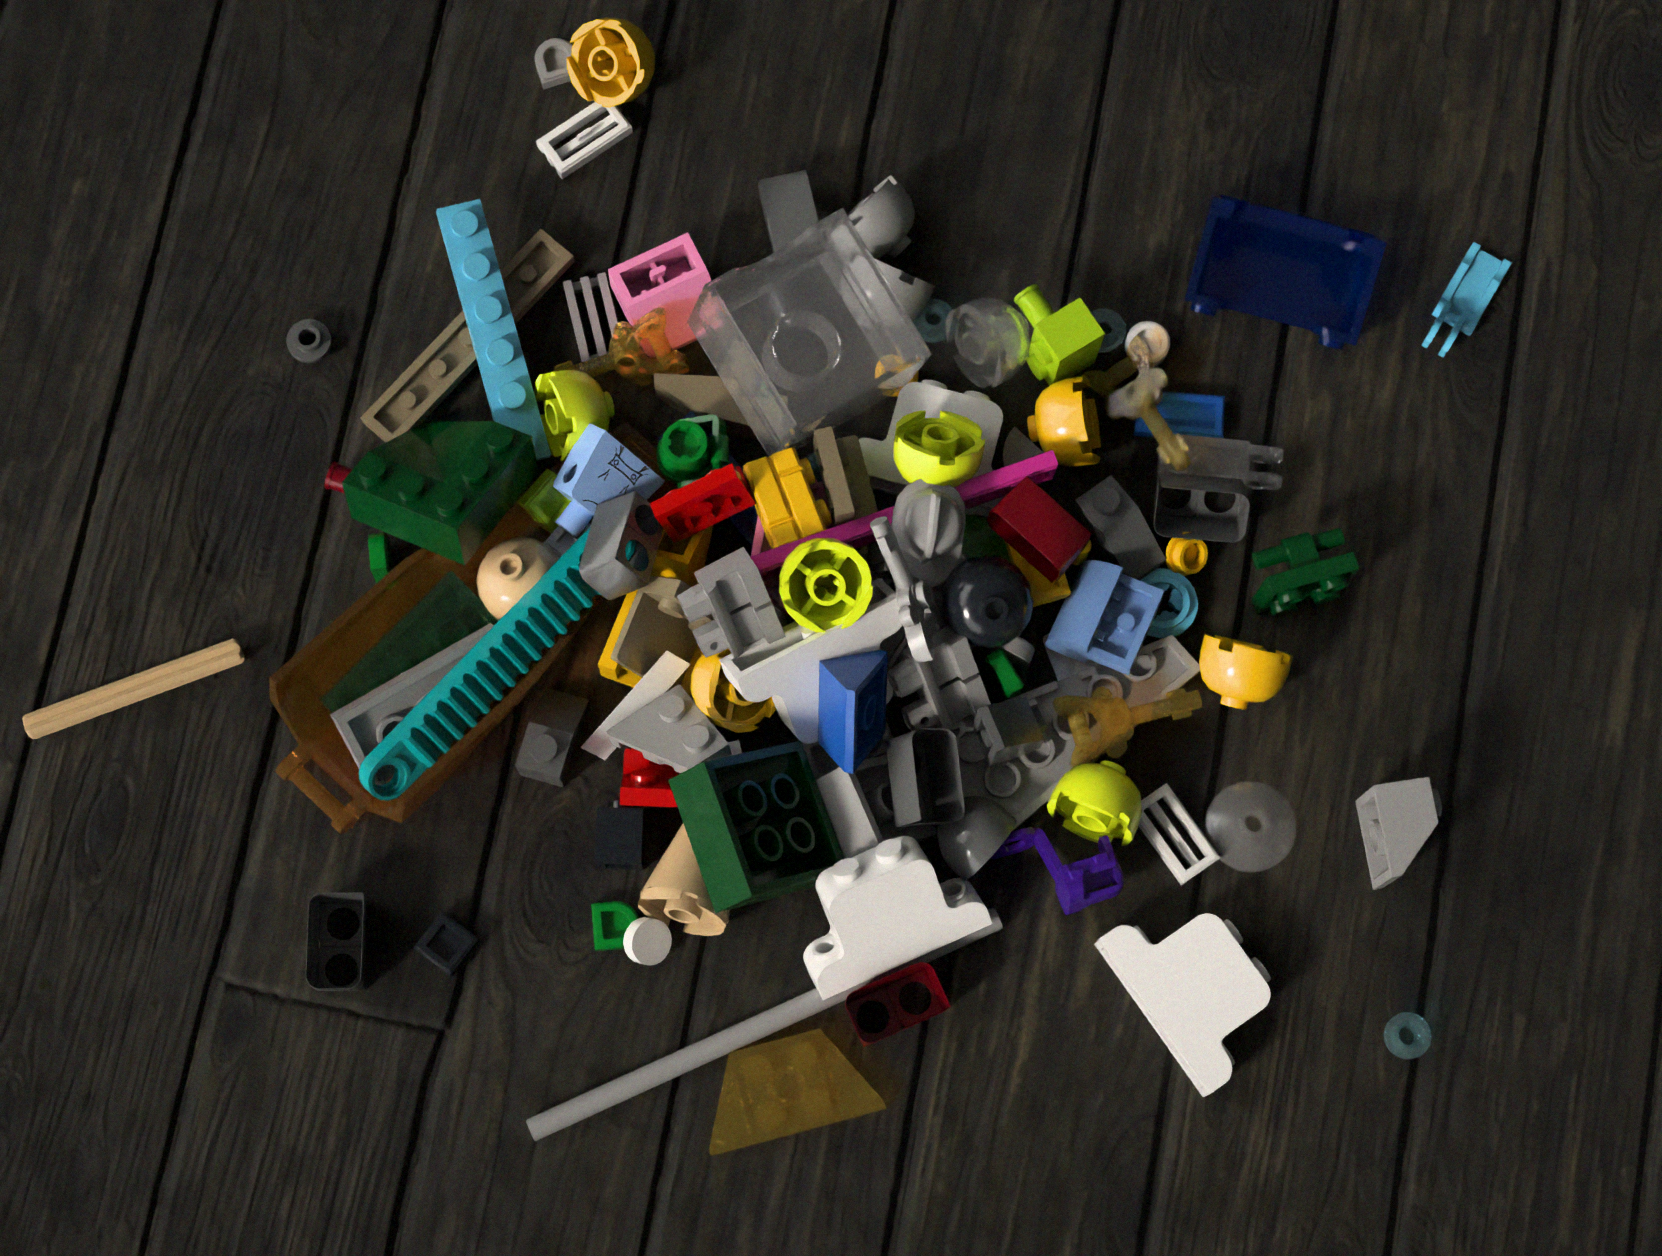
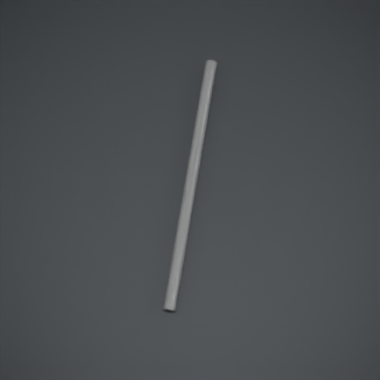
(715, 1047)

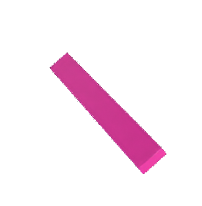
(973, 493)

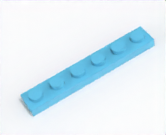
(491, 321)

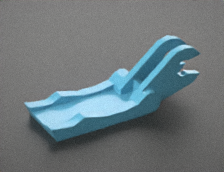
(1467, 295)

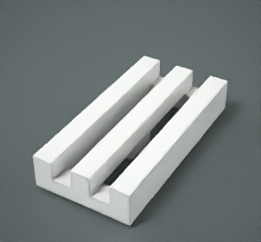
(592, 150)
(1189, 825)

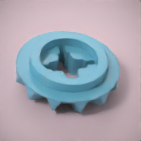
(1182, 601)

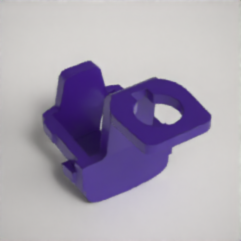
(1071, 879)

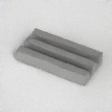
(586, 286)

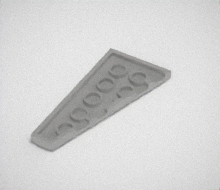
(1028, 780)

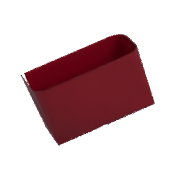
(1039, 529)
(876, 991)

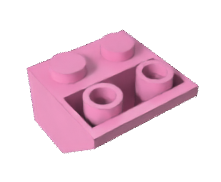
(663, 278)

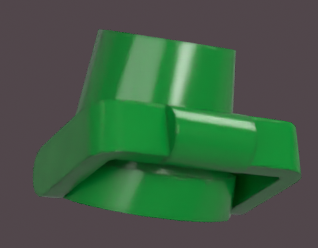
(688, 453)

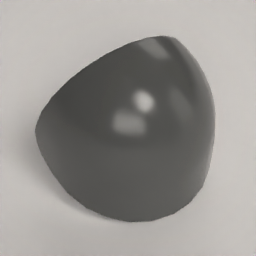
(975, 837)

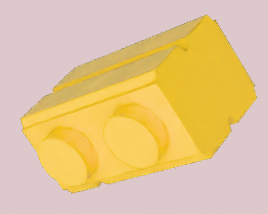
(785, 497)

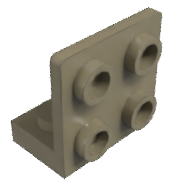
(656, 626)

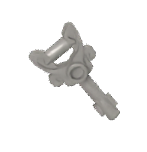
(914, 596)

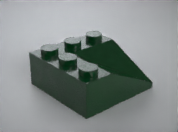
(442, 484)
(756, 824)

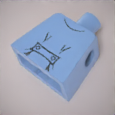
(597, 472)

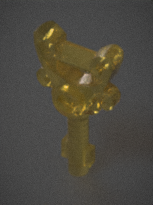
(629, 358)
(1140, 399)
(1116, 719)

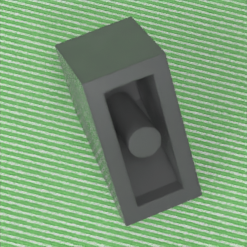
(1119, 529)
(1008, 730)
(552, 737)

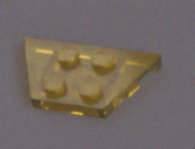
(787, 1091)

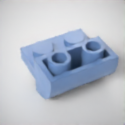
(1105, 617)

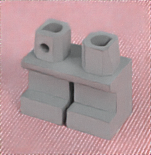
(738, 602)
(945, 686)

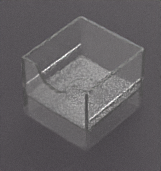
(808, 335)

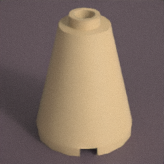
(680, 893)

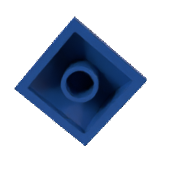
(852, 706)

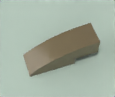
(703, 397)

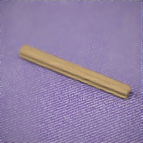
(133, 688)

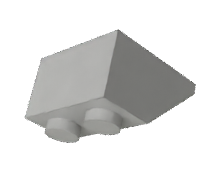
(863, 807)
(1395, 825)

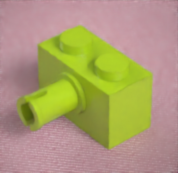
(1061, 340)

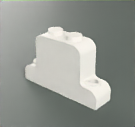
(933, 398)
(790, 665)
(886, 913)
(1191, 990)

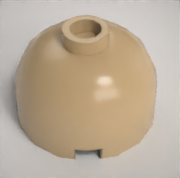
(511, 572)

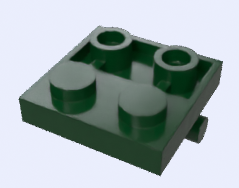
(1306, 573)

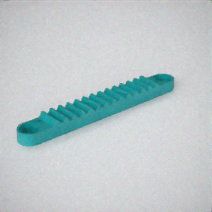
(482, 675)

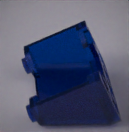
(1284, 268)

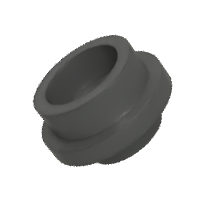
(315, 351)

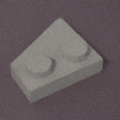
(671, 732)

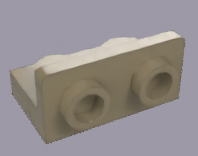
(843, 476)

